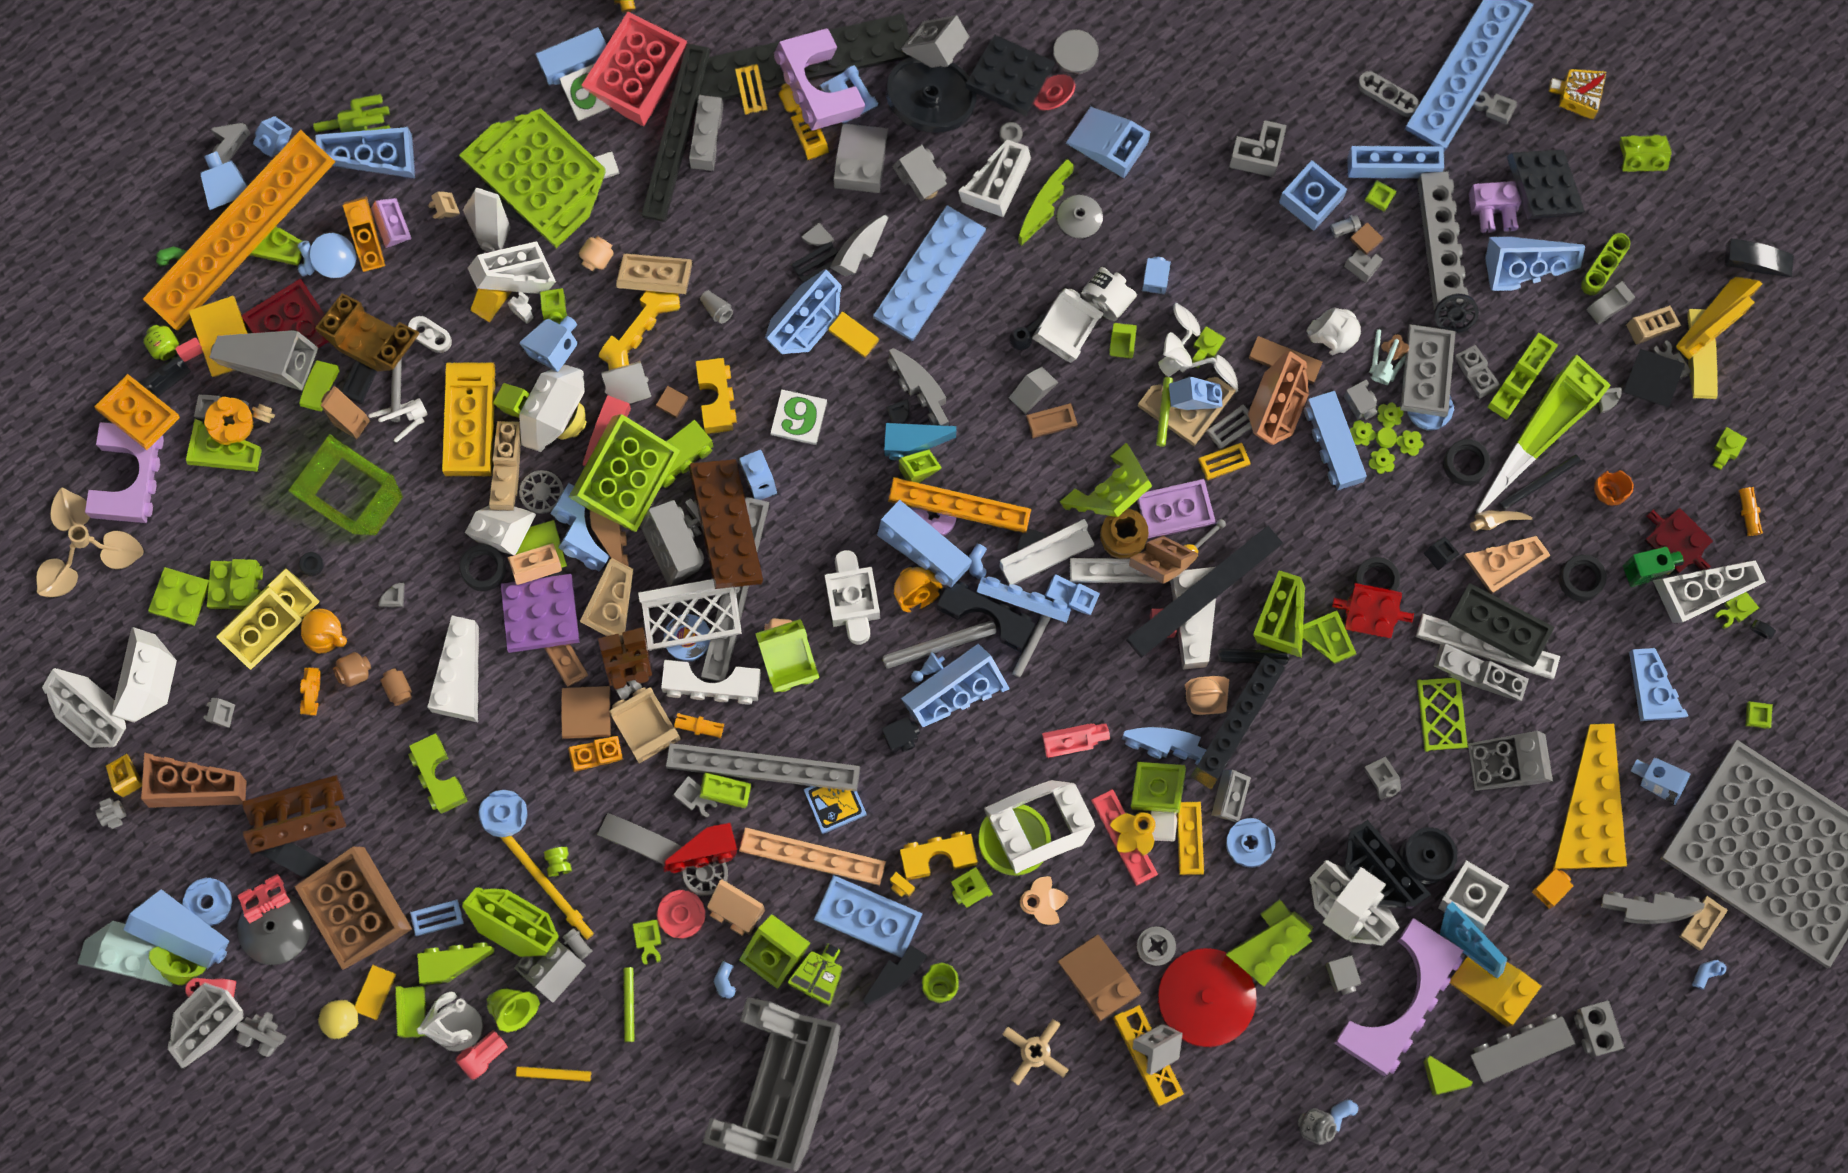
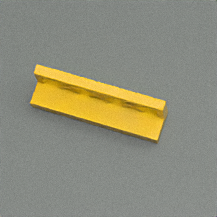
(1141, 1060)

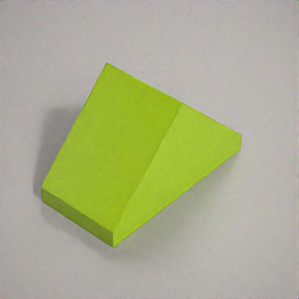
(918, 466)
(1442, 1078)

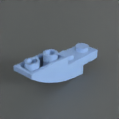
(1161, 740)

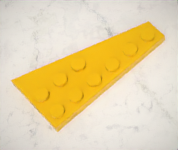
(1594, 816)

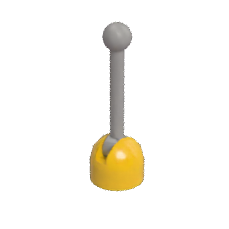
(1219, 525)

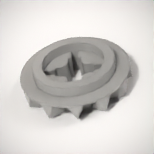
(1157, 934)

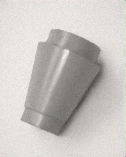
(717, 307)

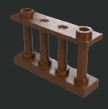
(291, 801)

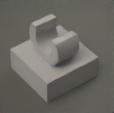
(220, 712)

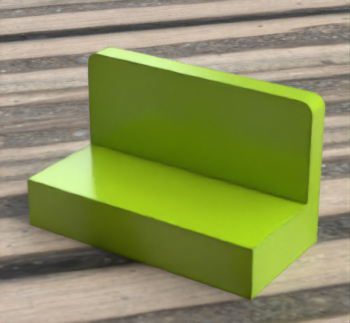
(410, 1010)

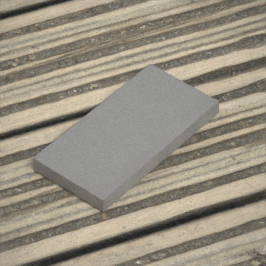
(1428, 370)

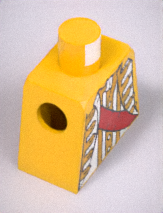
(1580, 91)

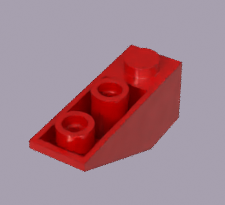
(710, 845)

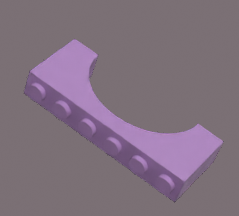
(1433, 961)

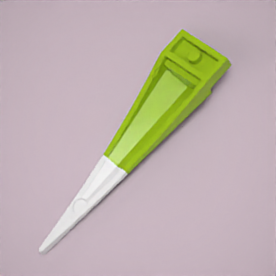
(1565, 402)

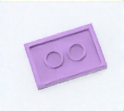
(1176, 509)

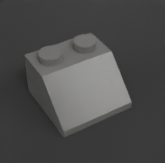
(937, 41)

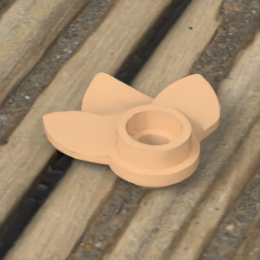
(1047, 901)

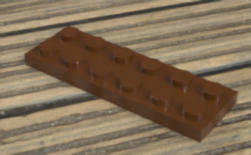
(725, 524)

